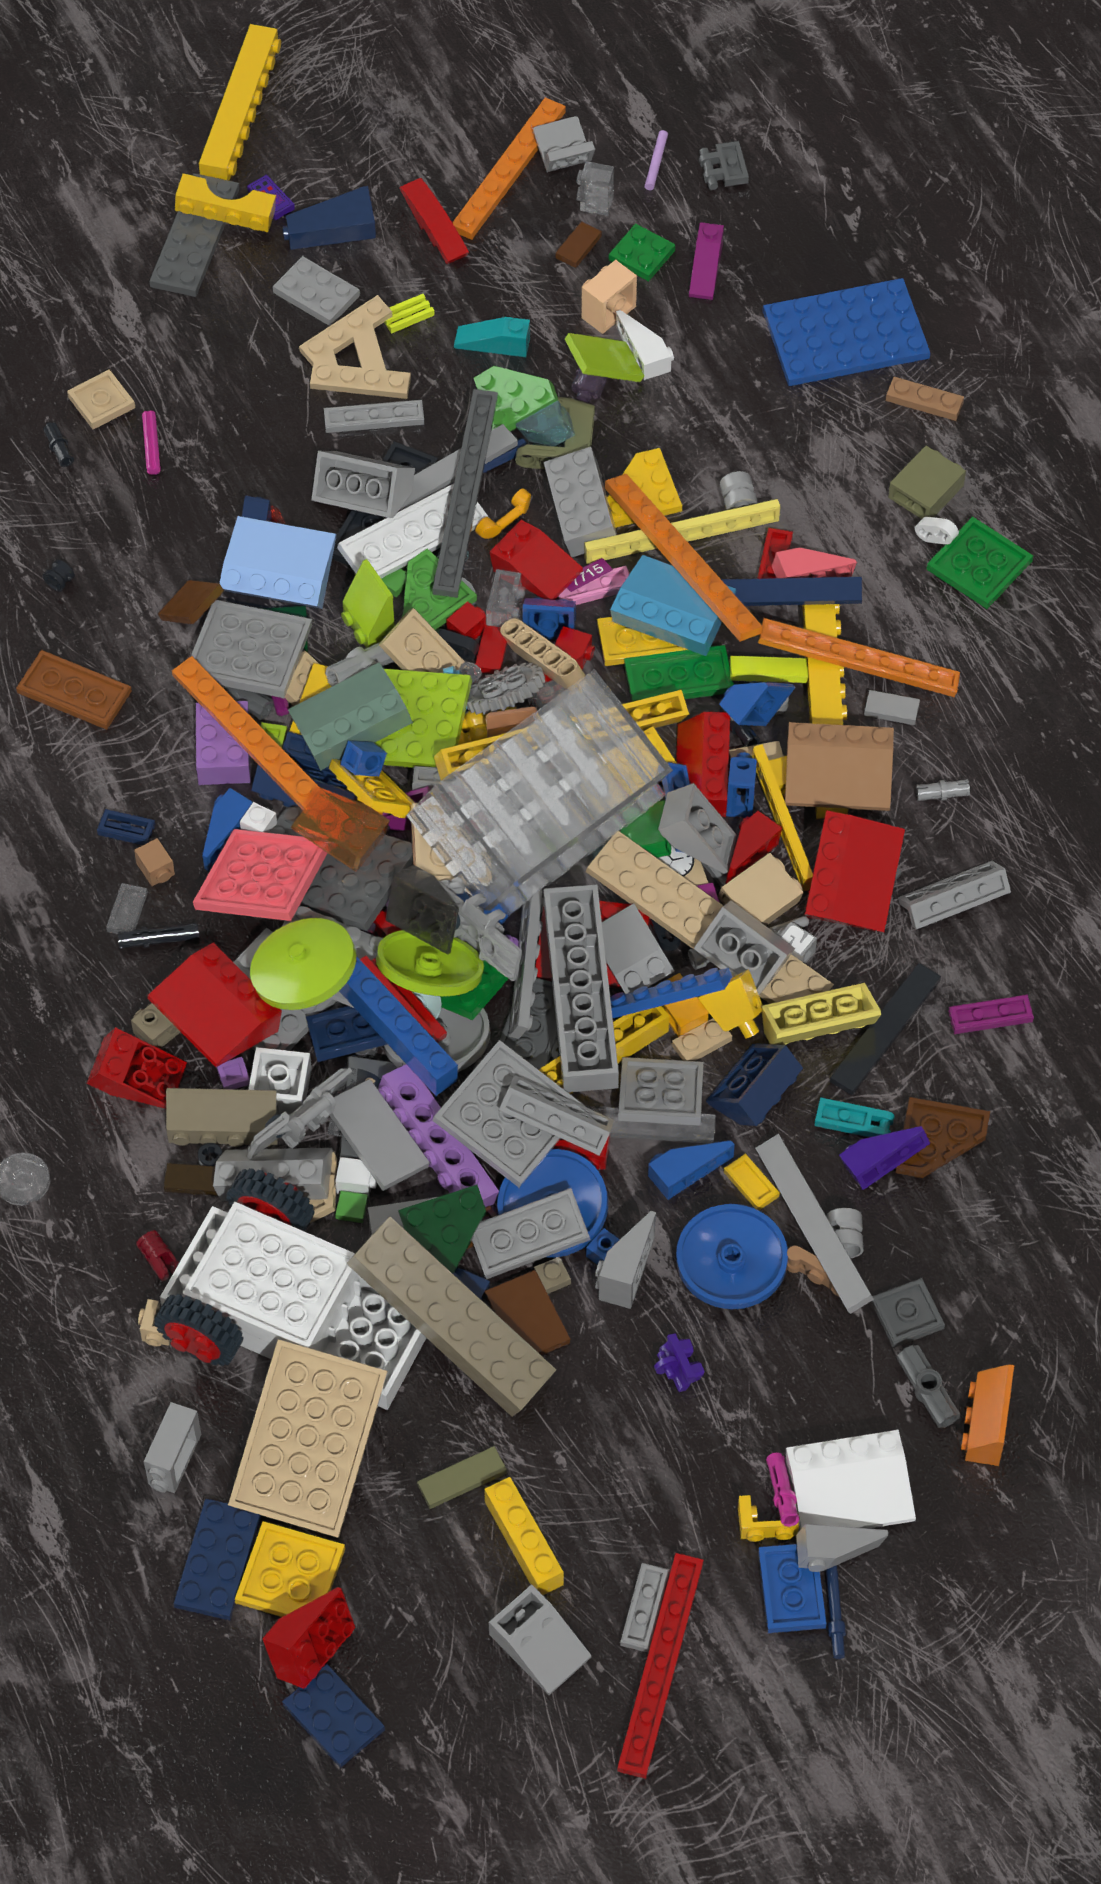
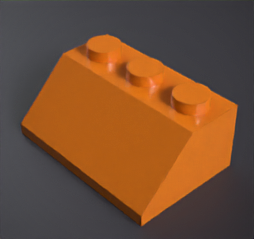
(988, 1415)

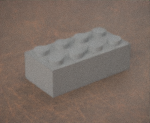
(580, 499)

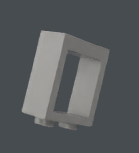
(172, 1448)

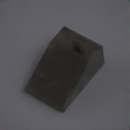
(422, 908)

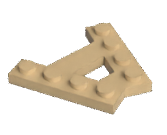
(372, 376)

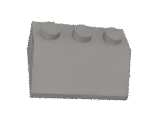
(744, 943)

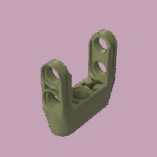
(582, 418)

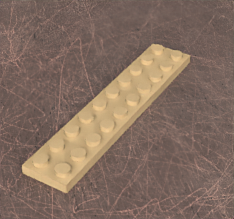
(684, 908)

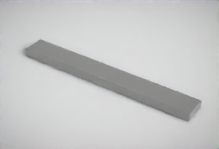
(814, 1224)

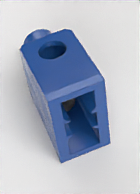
(741, 775)

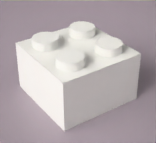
(282, 1071)

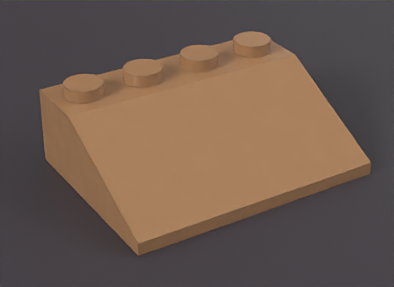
(839, 766)

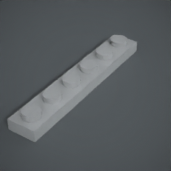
(523, 995)

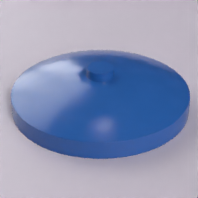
(555, 1174)
(731, 1256)

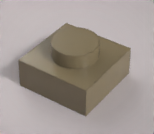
(553, 1275)

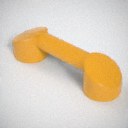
(488, 528)

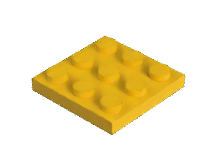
(288, 1570)

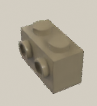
(153, 1026)

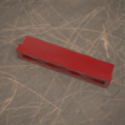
(409, 1002)

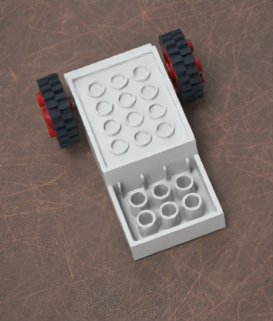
(266, 1280)

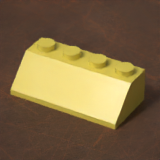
(819, 1014)

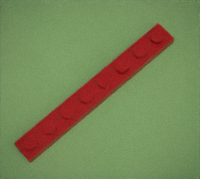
(660, 1666)

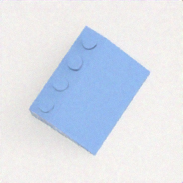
(278, 562)

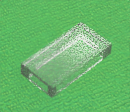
(127, 908)

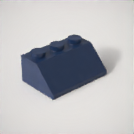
(755, 1083)

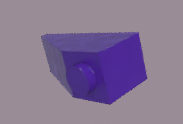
(880, 1154)

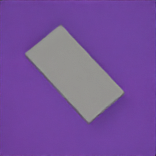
(377, 1135)
(529, 1233)

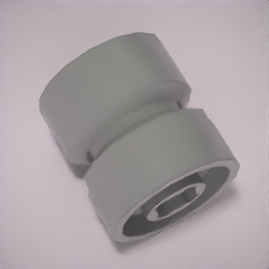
(737, 490)
(848, 1227)

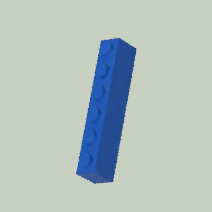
(400, 1029)

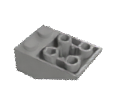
(538, 1639)

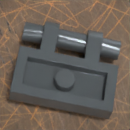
(731, 164)

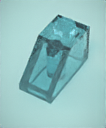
(548, 426)

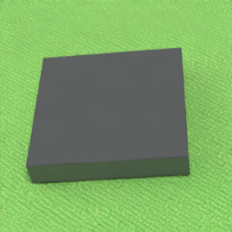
(907, 1312)

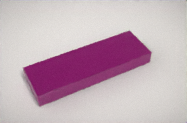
(990, 1014)

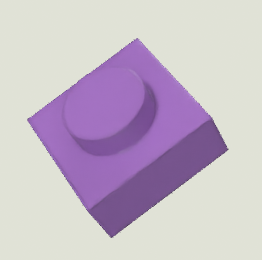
(233, 1074)

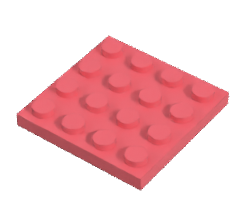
(260, 875)

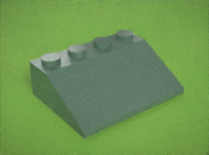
(352, 710)

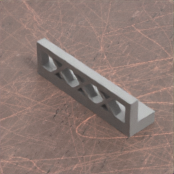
(955, 894)
(557, 1115)

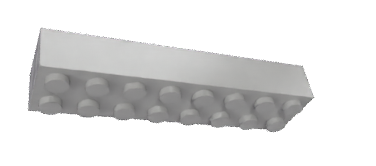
(580, 988)

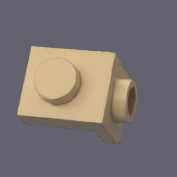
(147, 1329)

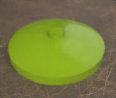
(303, 963)
(425, 968)

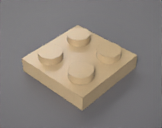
(101, 399)

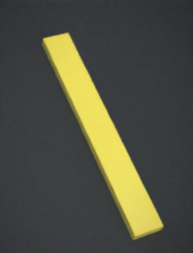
(690, 529)

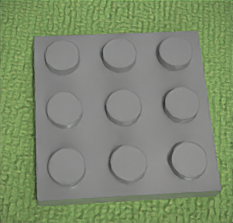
(661, 1091)

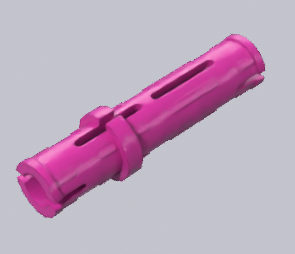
(784, 1496)

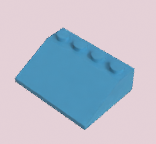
(665, 607)

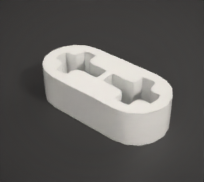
(936, 530)

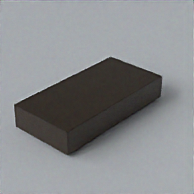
(189, 1179)

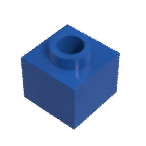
(596, 1251)

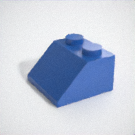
(549, 616)
(755, 702)

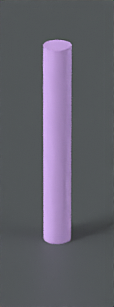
(656, 160)

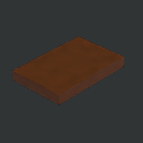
(529, 1312)

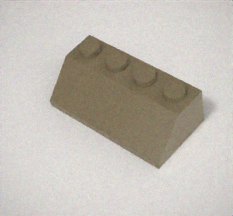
(218, 1115)

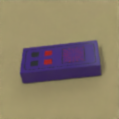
(283, 203)

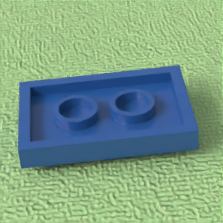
(790, 1593)

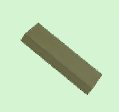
(462, 1477)

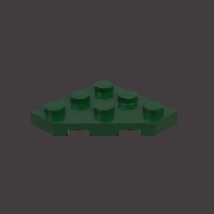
(446, 1224)

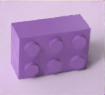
(217, 753)

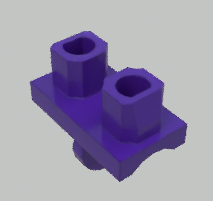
(675, 1363)

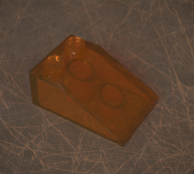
(341, 827)

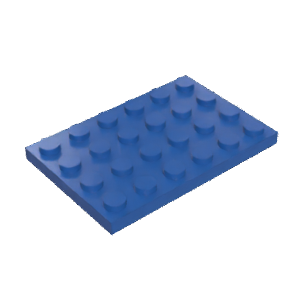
(846, 332)

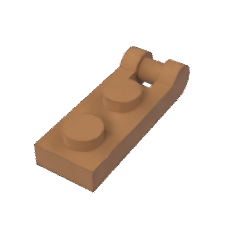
(809, 1265)

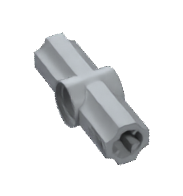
(356, 662)

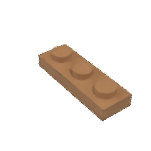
(924, 398)

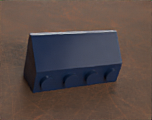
(325, 779)

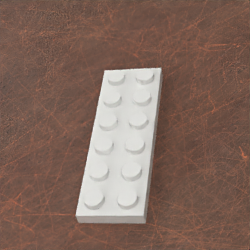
(399, 539)

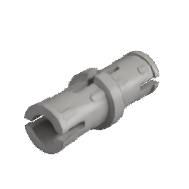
(942, 790)

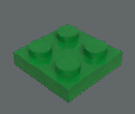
(642, 252)

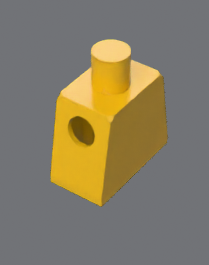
(735, 1005)

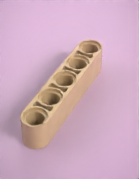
(540, 651)

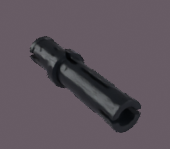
(158, 935)

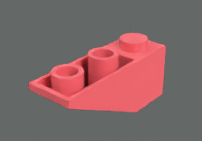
(811, 564)

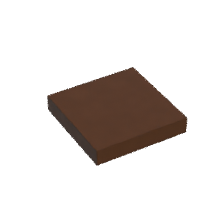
(190, 602)

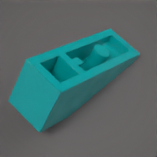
(496, 336)

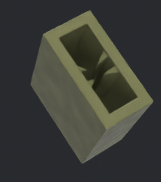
(927, 483)

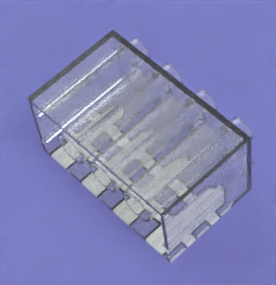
(542, 796)

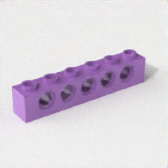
(423, 1105)

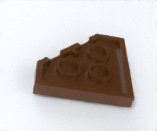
(950, 1132)

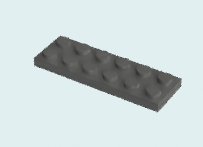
(191, 245)

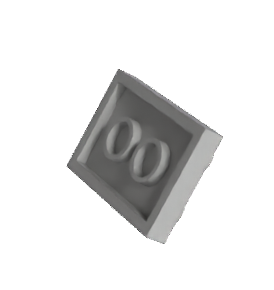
(316, 291)

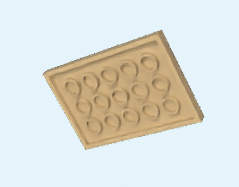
(308, 1438)

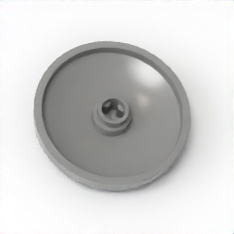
(464, 1040)

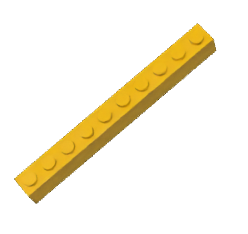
(823, 683)
(648, 712)

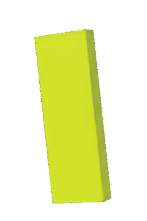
(768, 669)

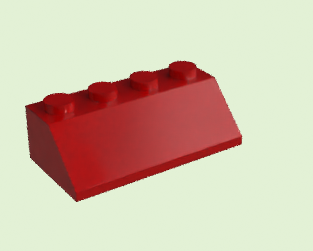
(705, 752)

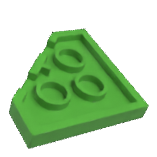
(517, 394)
(419, 591)

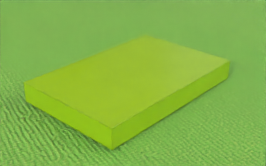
(604, 357)

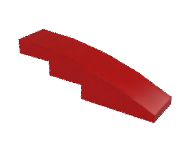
(434, 220)

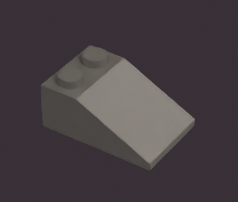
(697, 828)
(633, 951)
(625, 1263)

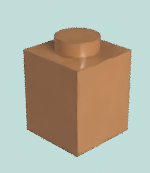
(154, 862)

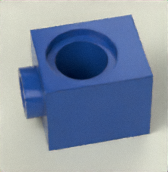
(363, 758)

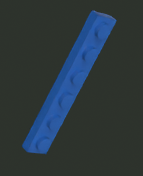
(670, 992)

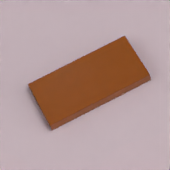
(74, 689)

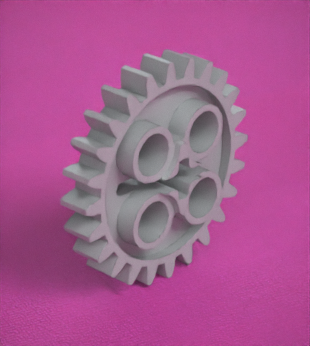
(505, 688)

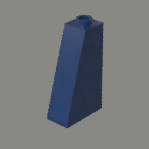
(332, 221)

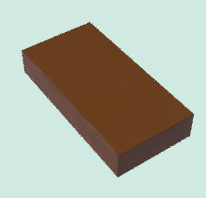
(578, 244)

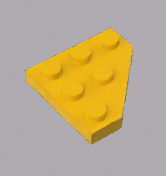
(653, 478)

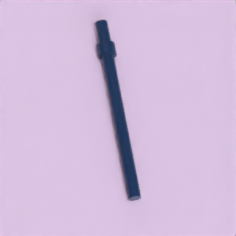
(836, 1626)

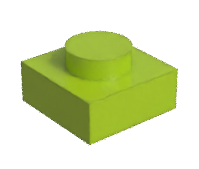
(276, 732)

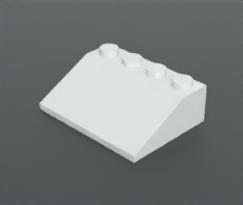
(851, 1481)

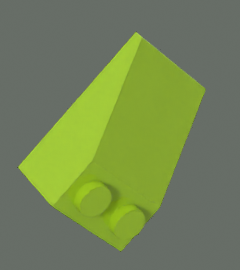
(368, 606)

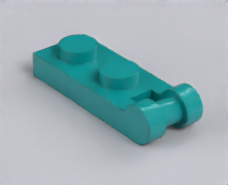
(852, 1118)

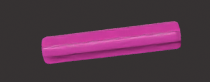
(151, 442)

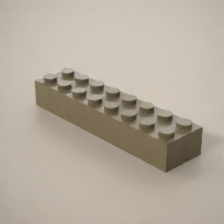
(451, 1316)

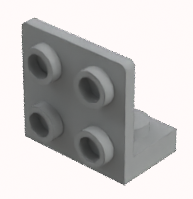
(563, 144)

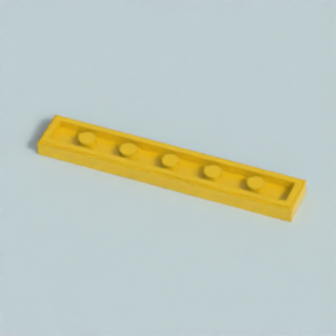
(782, 818)

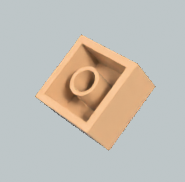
(606, 293)

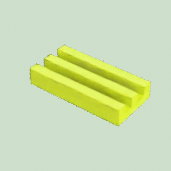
(405, 311)

